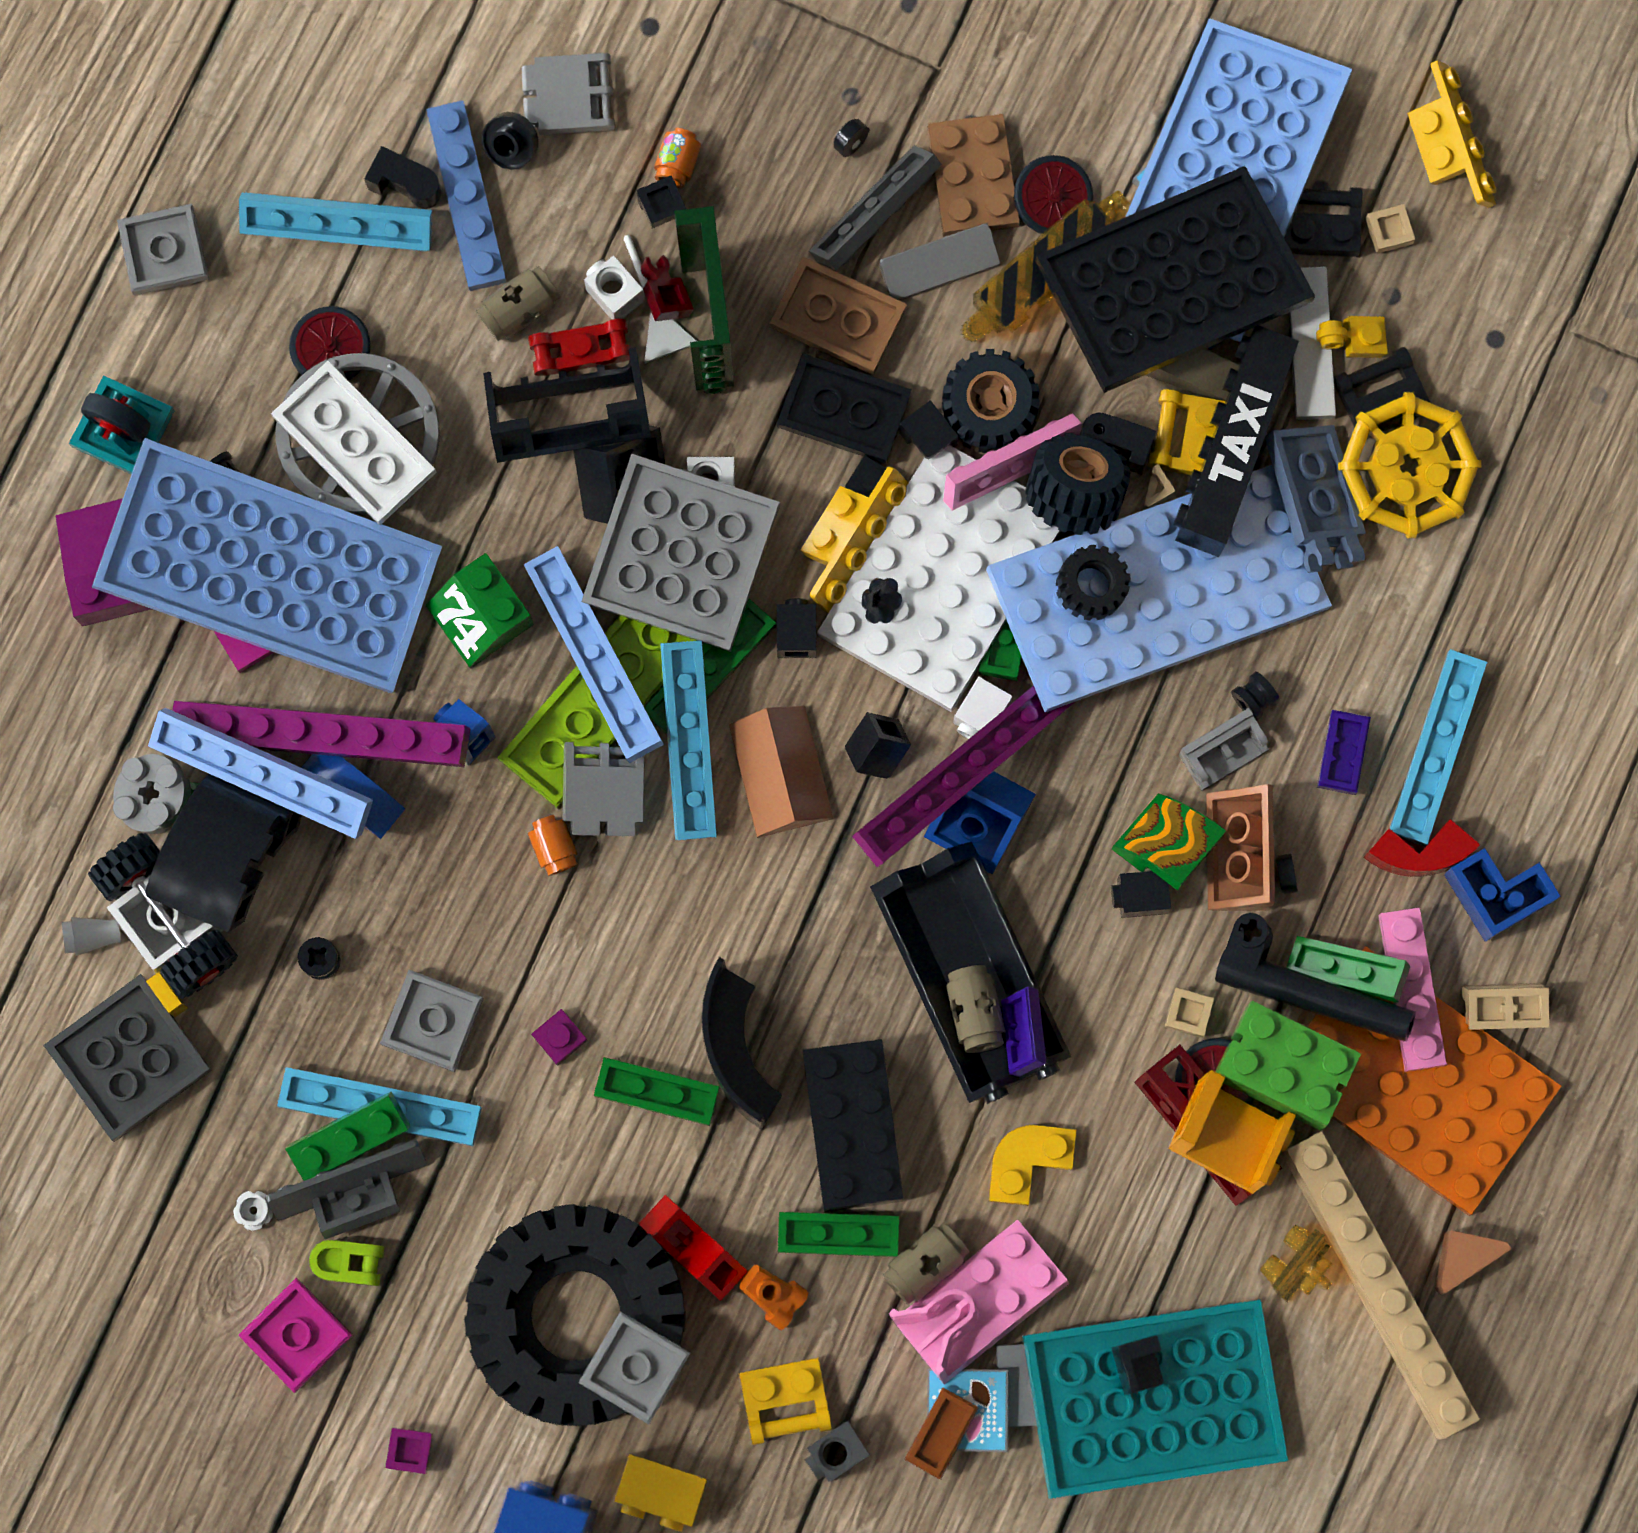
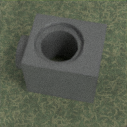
(855, 1452)

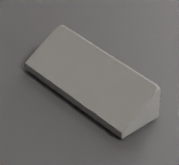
(939, 262)

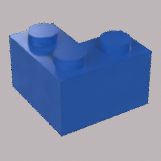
(1493, 901)

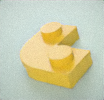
(1020, 1152)

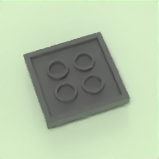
(127, 1058)

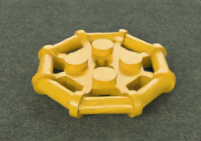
(1430, 473)

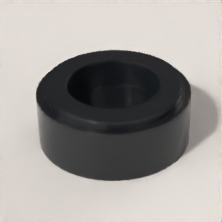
(850, 137)
(1286, 874)

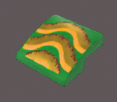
(1169, 840)

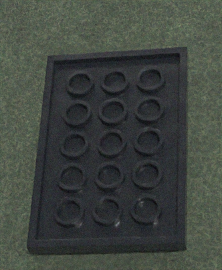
(1174, 279)

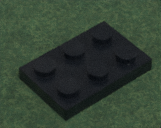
(844, 408)

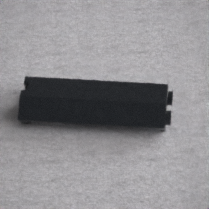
(950, 920)

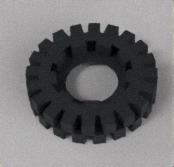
(518, 1268)

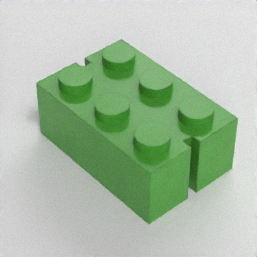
(1287, 1065)

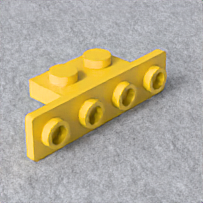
(1447, 138)
(847, 532)

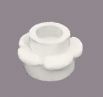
(245, 1203)

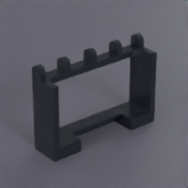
(625, 419)

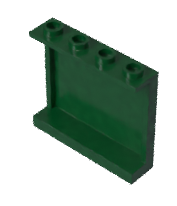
(700, 252)

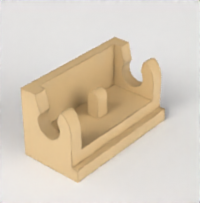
(1506, 1006)

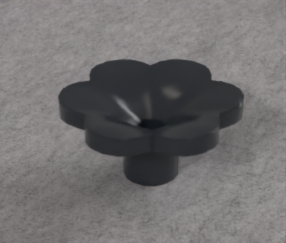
(881, 600)

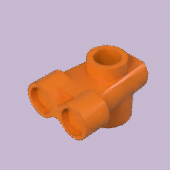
(778, 1298)

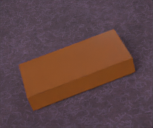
(941, 1433)

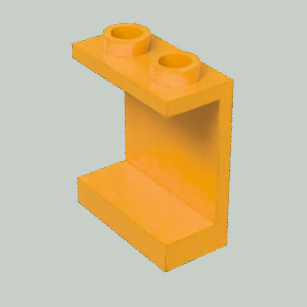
(1231, 1136)

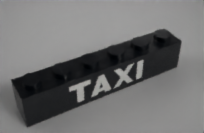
(1236, 440)

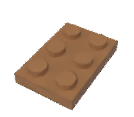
(974, 175)
(838, 315)

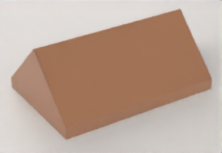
(780, 770)
(1243, 860)

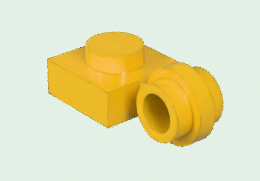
(1362, 336)

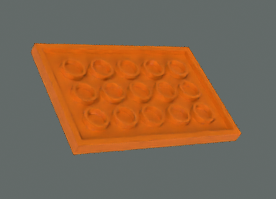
(1443, 1123)

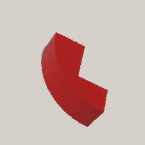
(1444, 851)
(693, 1247)

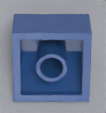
(985, 816)

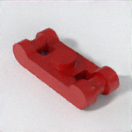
(580, 347)

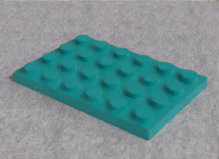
(1205, 1418)

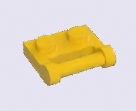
(1196, 428)
(782, 1387)

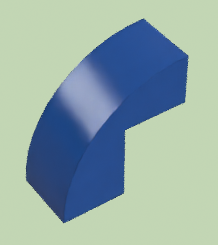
(384, 808)

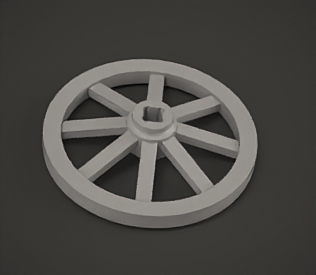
(390, 371)

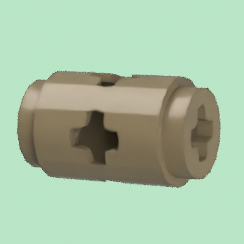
(530, 293)
(975, 1026)
(947, 1255)

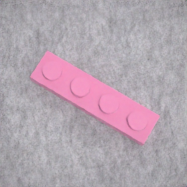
(1002, 465)
(1405, 940)

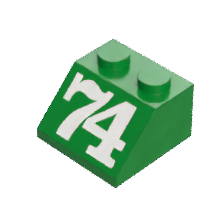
(479, 611)

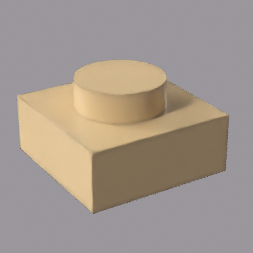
(1390, 228)
(1189, 1012)

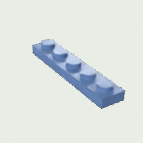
(466, 196)

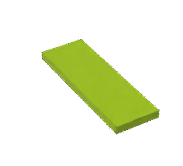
(574, 715)

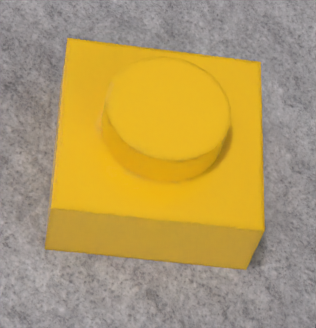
(166, 995)

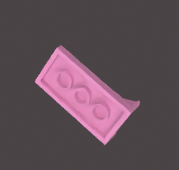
(980, 1302)

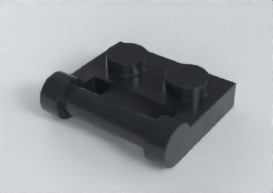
(1327, 232)
(1410, 382)

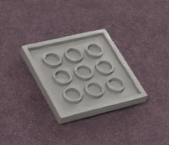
(681, 552)

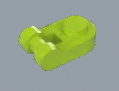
(332, 1262)

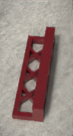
(1172, 1103)

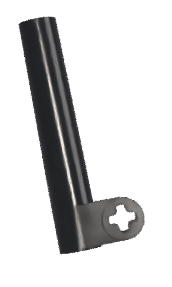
(1246, 968)

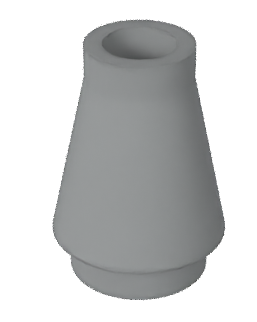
(88, 934)

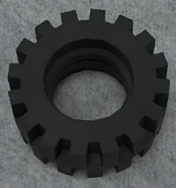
(1108, 565)

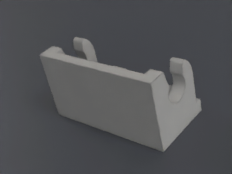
(1224, 749)

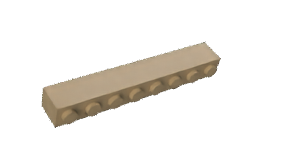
(1380, 1286)

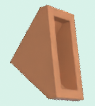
(1464, 1256)

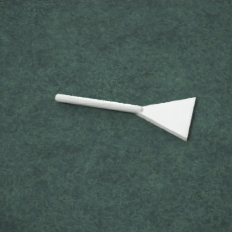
(663, 336)

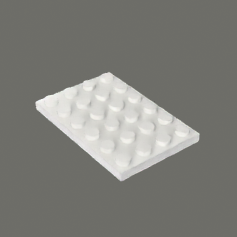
(940, 570)

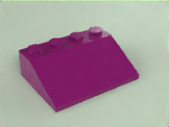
(82, 544)

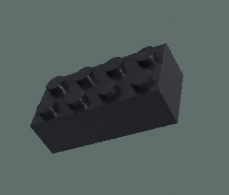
(853, 1125)

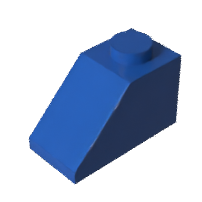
(480, 733)

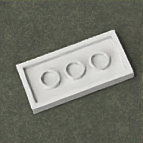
(353, 443)

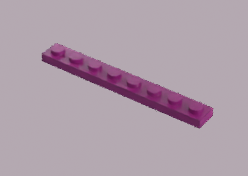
(335, 733)
(954, 777)

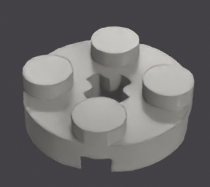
(131, 789)

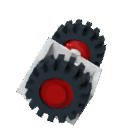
(170, 941)

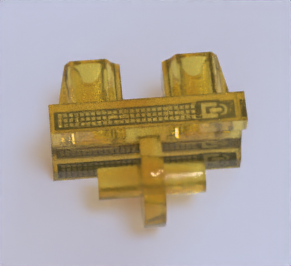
(1301, 1270)

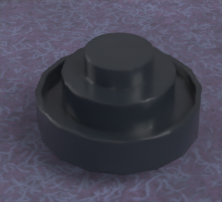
(510, 140)

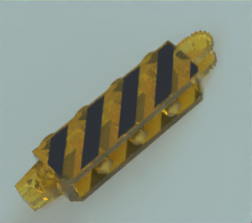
(1020, 283)

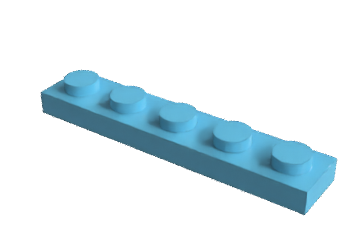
(335, 221)
(688, 740)
(1437, 747)
(337, 1097)

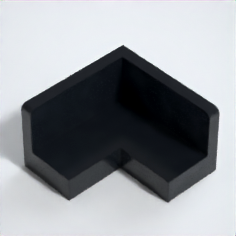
(603, 468)

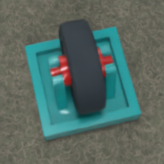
(117, 422)

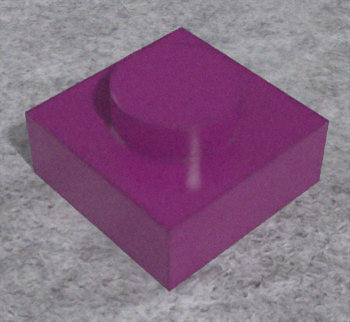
(559, 1037)
(409, 1450)

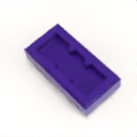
(1343, 752)
(1023, 1031)

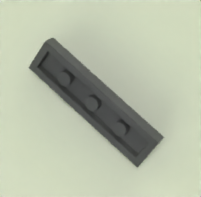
(875, 208)

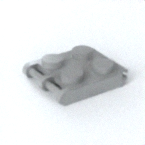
(568, 93)
(602, 791)

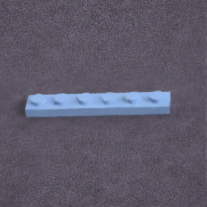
(593, 655)
(260, 773)

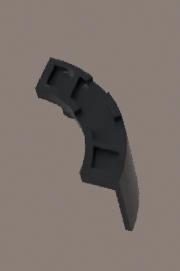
(216, 852)
(725, 1044)

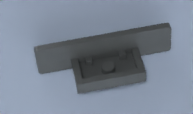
(351, 1193)

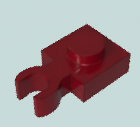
(664, 294)

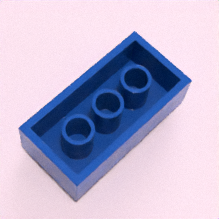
(534, 1510)

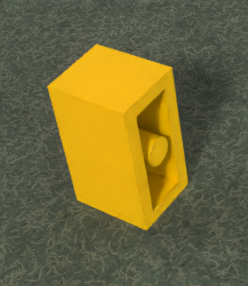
(660, 1491)

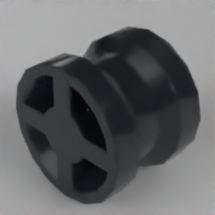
(1256, 695)
(324, 964)

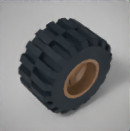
(990, 400)
(1077, 483)

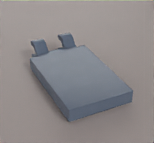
(1317, 495)

